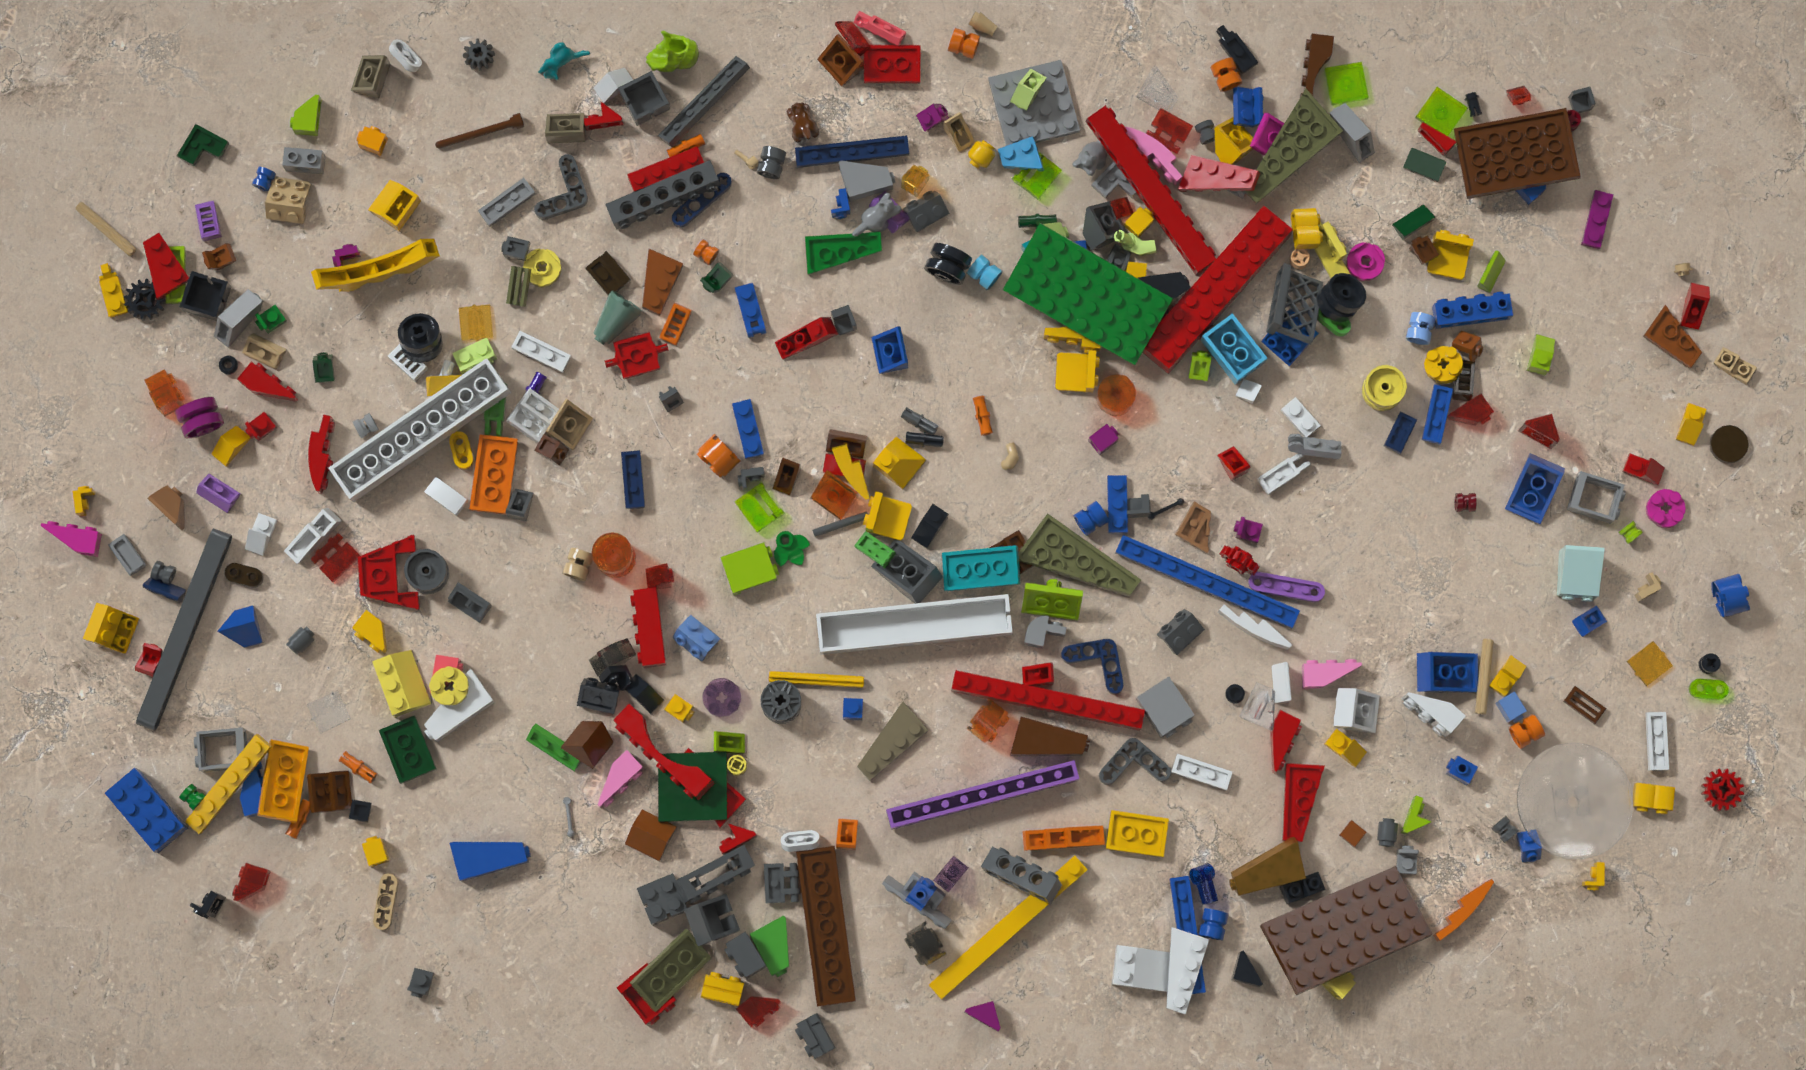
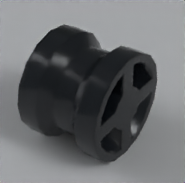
(1706, 666)

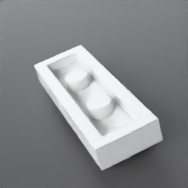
(541, 351)
(1657, 741)
(1201, 772)

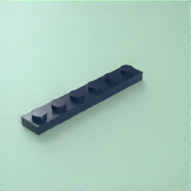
(852, 151)

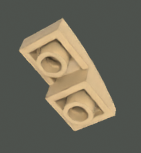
(1734, 366)

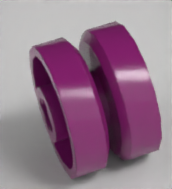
(199, 417)

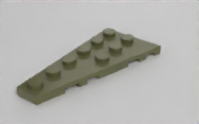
(1300, 138)
(1068, 554)

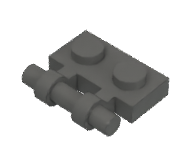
(774, 883)

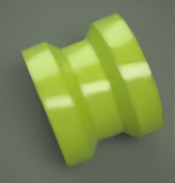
(1630, 532)

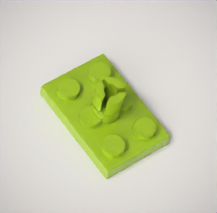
(1052, 600)

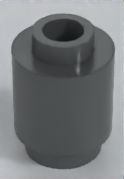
(300, 640)
(1387, 832)

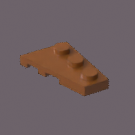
(659, 280)
(1671, 338)

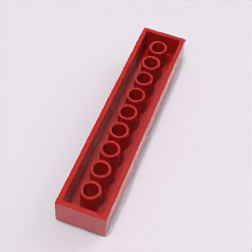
(1217, 288)

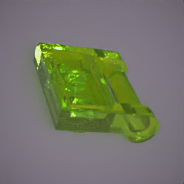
(1040, 180)
(753, 510)

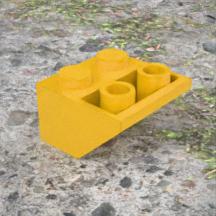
(395, 204)
(110, 628)

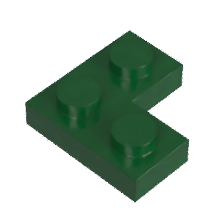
(199, 141)

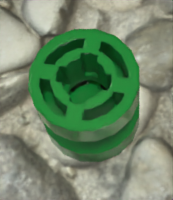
(192, 796)

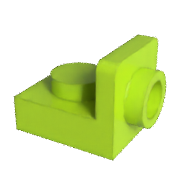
(1200, 365)

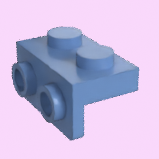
(695, 638)

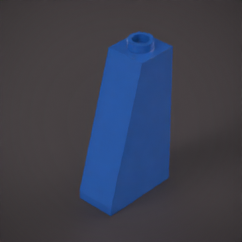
(483, 858)

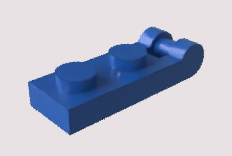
(750, 309)

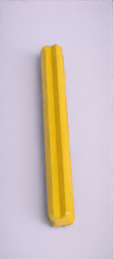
(818, 679)

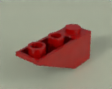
(806, 337)
(260, 383)
(1284, 730)

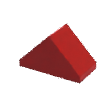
(1233, 463)
(1038, 674)

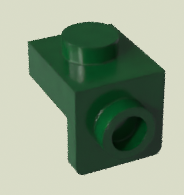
(716, 278)

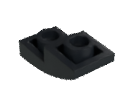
(1302, 888)

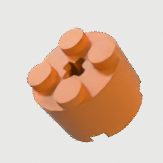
(718, 455)

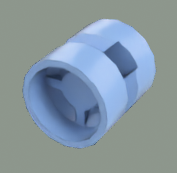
(1420, 328)

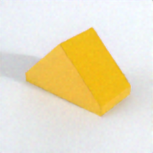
(230, 445)

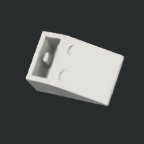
(1438, 713)

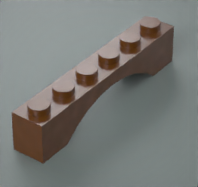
(1319, 53)

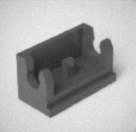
(469, 602)

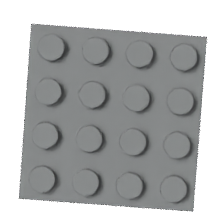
(1049, 114)

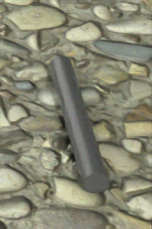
(839, 524)

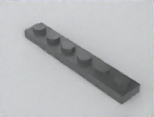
(704, 101)

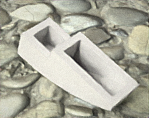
(312, 535)

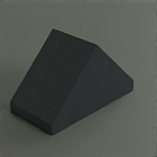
(644, 694)
(1245, 972)

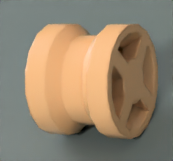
(1301, 255)

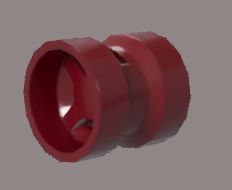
(1465, 502)

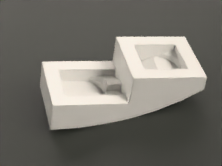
(446, 496)

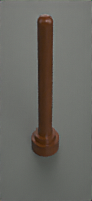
(514, 122)

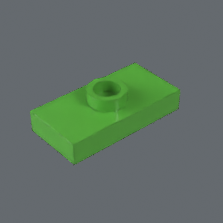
(875, 549)

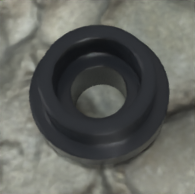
(222, 365)

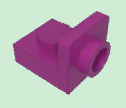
(1248, 530)

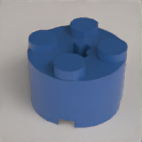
(1730, 595)

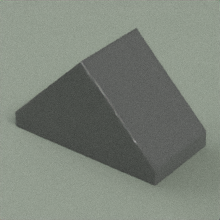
(519, 505)

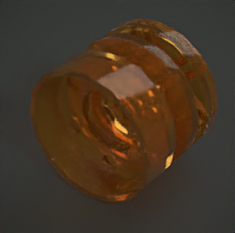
(606, 547)

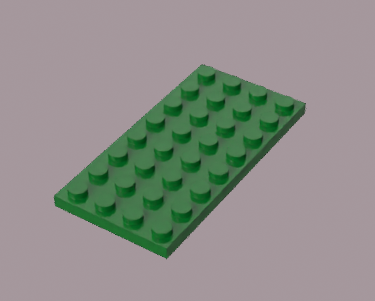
(1087, 294)

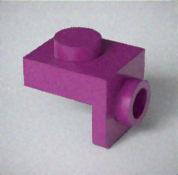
(932, 116)
(346, 252)

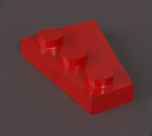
(164, 267)

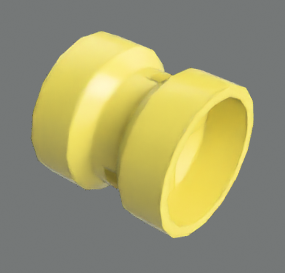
(735, 767)

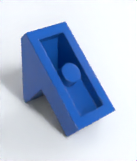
(1589, 621)

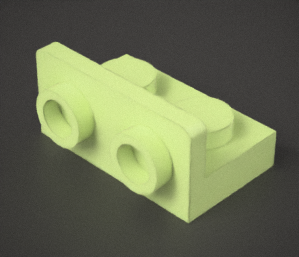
(474, 354)

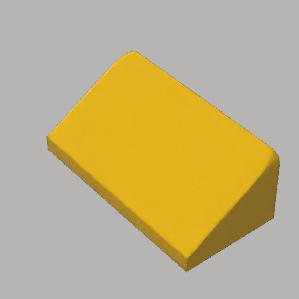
(436, 383)

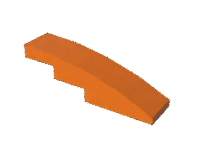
(1063, 838)
(1468, 904)

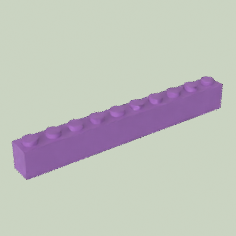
(982, 795)

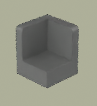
(1582, 100)
(843, 320)
(1139, 506)

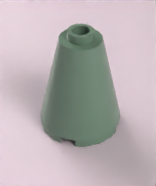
(615, 317)

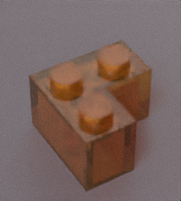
(164, 392)

